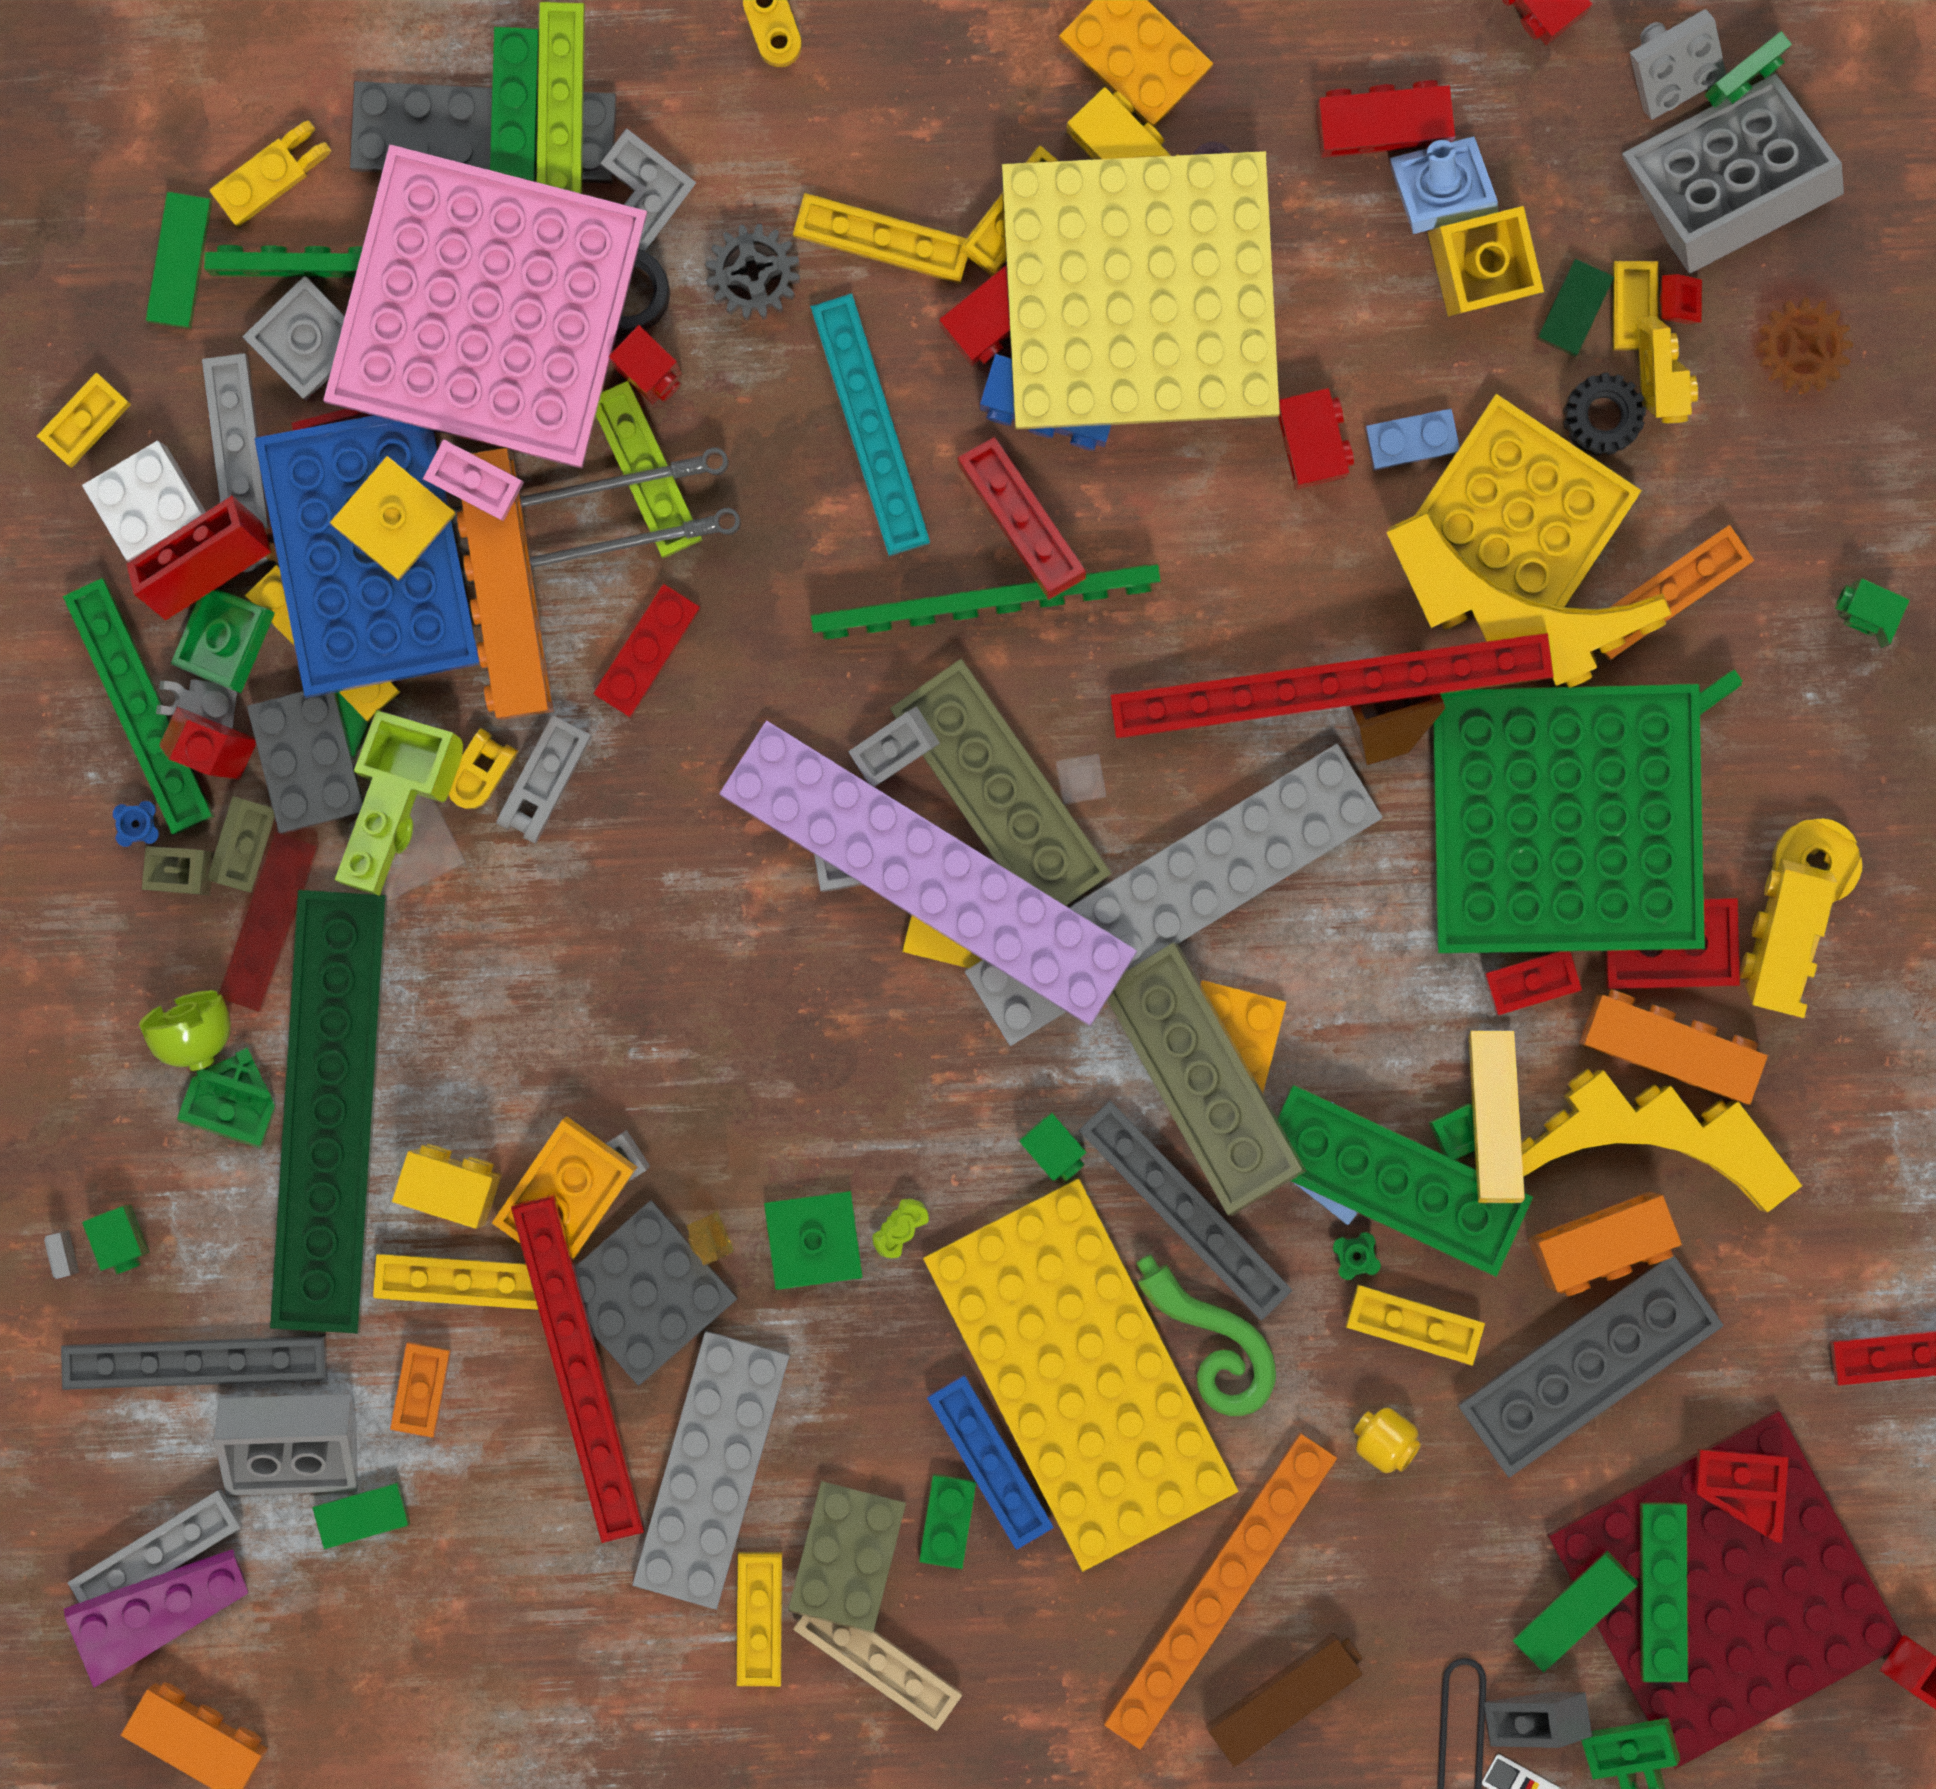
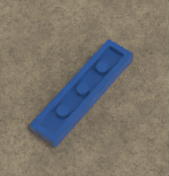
(990, 1462)

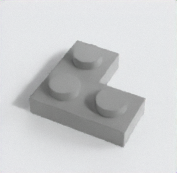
(655, 181)

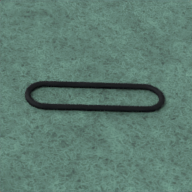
(1444, 1716)

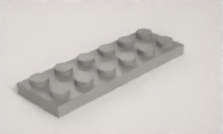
(711, 1470)

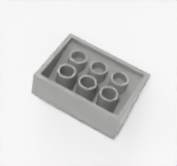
(1734, 173)

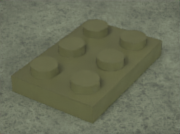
(847, 1557)

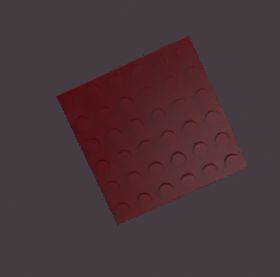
(1760, 1613)

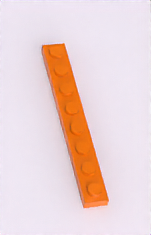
(1219, 1591)

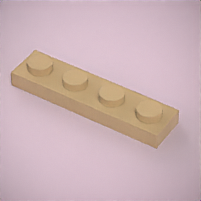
(885, 1668)

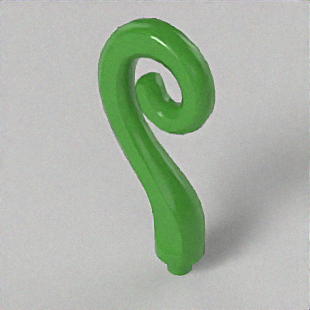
(1171, 1299)

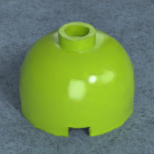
(189, 1031)

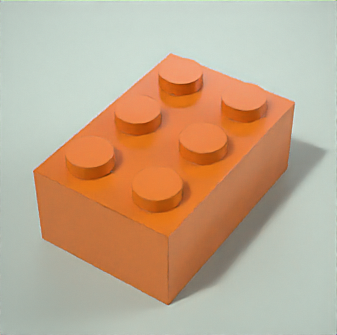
(1605, 1243)

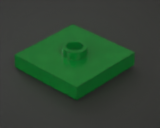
(223, 639)
(813, 1240)

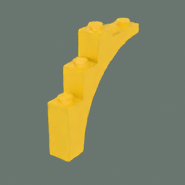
(1451, 587)
(1724, 1140)

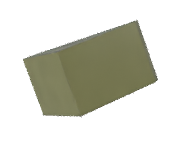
(177, 870)

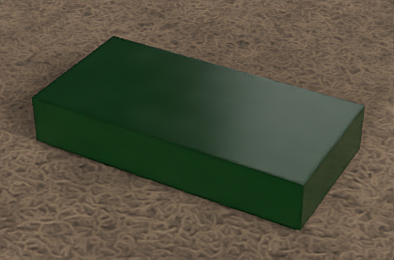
(1575, 307)

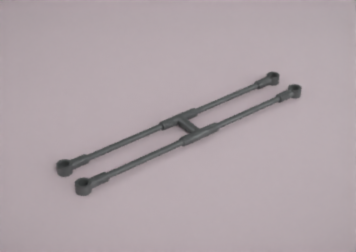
(677, 469)

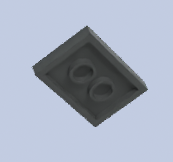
(306, 760)

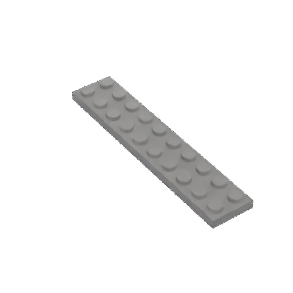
(1204, 875)

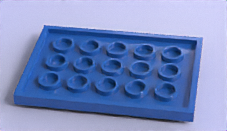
(344, 610)

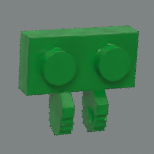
(1630, 1750)

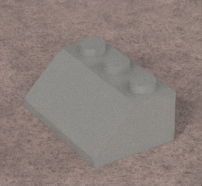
(287, 1444)

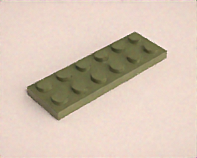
(1002, 788)
(1203, 1080)

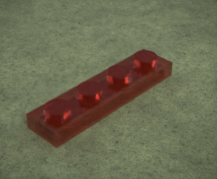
(268, 922)

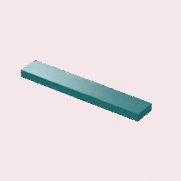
(870, 425)

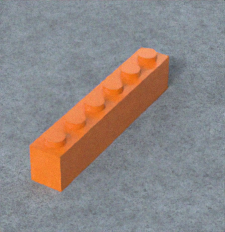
(505, 605)

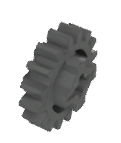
(773, 267)

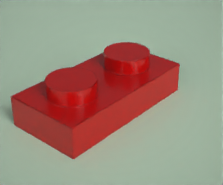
(1532, 982)

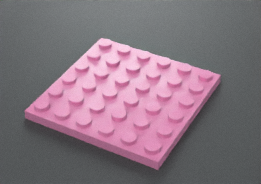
(485, 306)

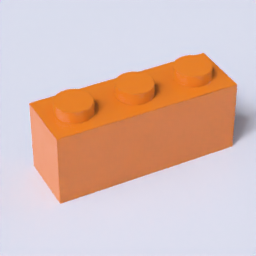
(194, 1739)

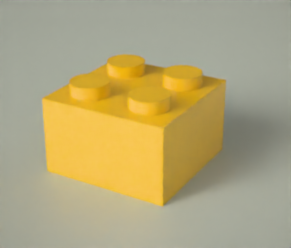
(1485, 261)
(447, 1186)

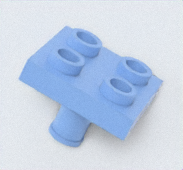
(1443, 184)

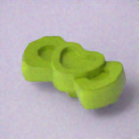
(899, 1228)

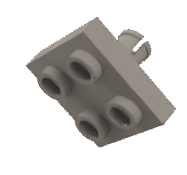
(1677, 62)

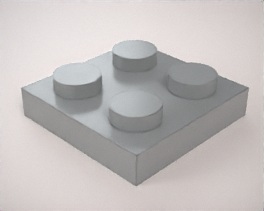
(299, 337)

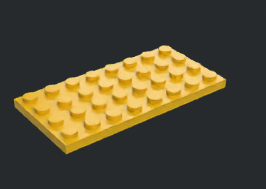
(1080, 1374)

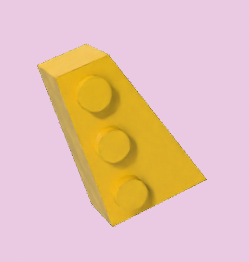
(1788, 936)

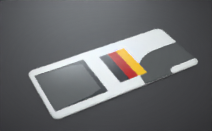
(1509, 1775)

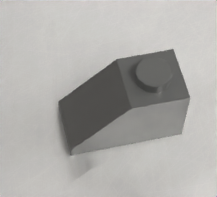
(1538, 1720)

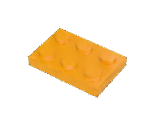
(1136, 54)
(1252, 1024)
(580, 1173)

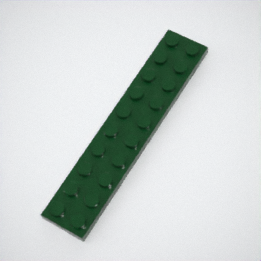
(328, 1111)

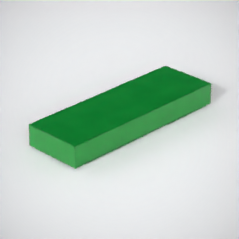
(179, 260)
(1575, 1611)

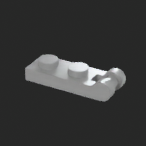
(544, 777)

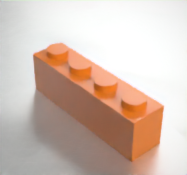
(1674, 1049)

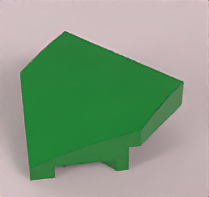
(230, 1101)

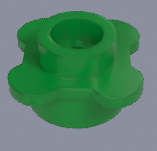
(1345, 1250)

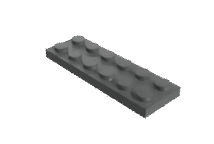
(456, 125)
(1589, 1365)

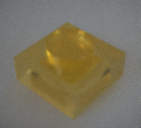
(709, 1238)

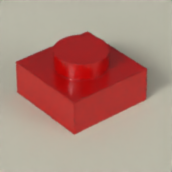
(1681, 299)

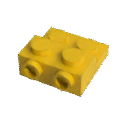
(1663, 379)

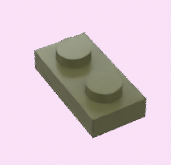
(241, 844)

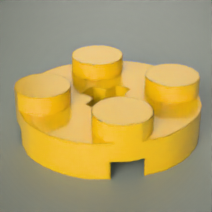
(1832, 839)

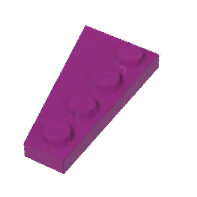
(144, 1616)

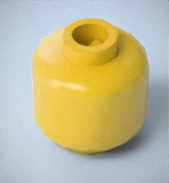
(1387, 1440)

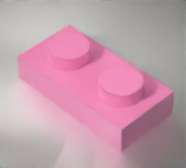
(473, 480)

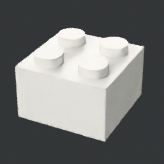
(144, 499)

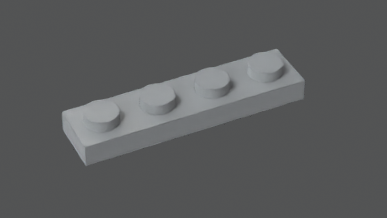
(234, 431)
(161, 1548)

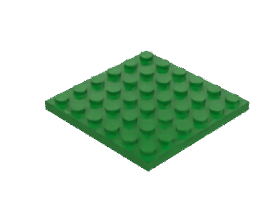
(1569, 819)

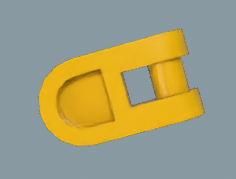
(473, 785)

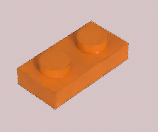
(420, 1389)

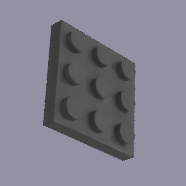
(648, 1292)

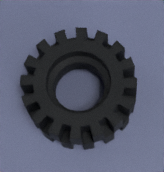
(1623, 395)

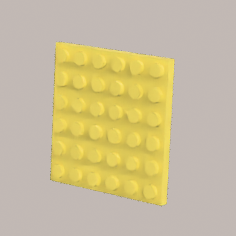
(1140, 290)

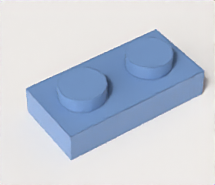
(1412, 439)

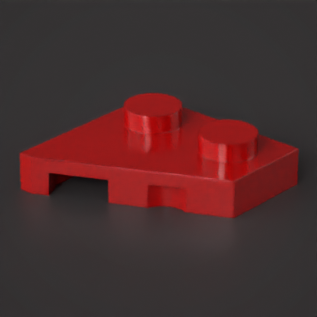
(1745, 1487)

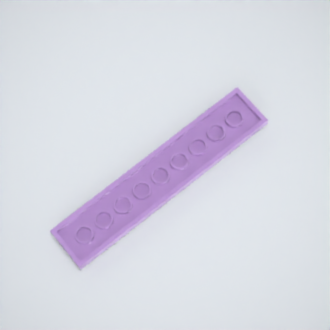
(928, 873)

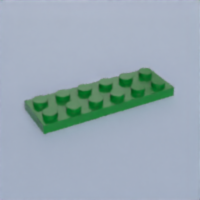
(1398, 1182)

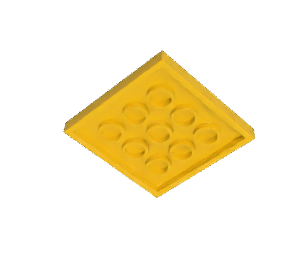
(1527, 505)

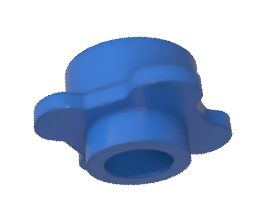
(126, 815)

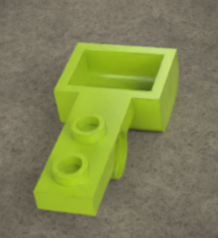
(401, 762)

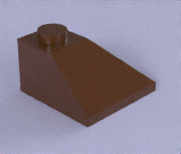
(1393, 726)

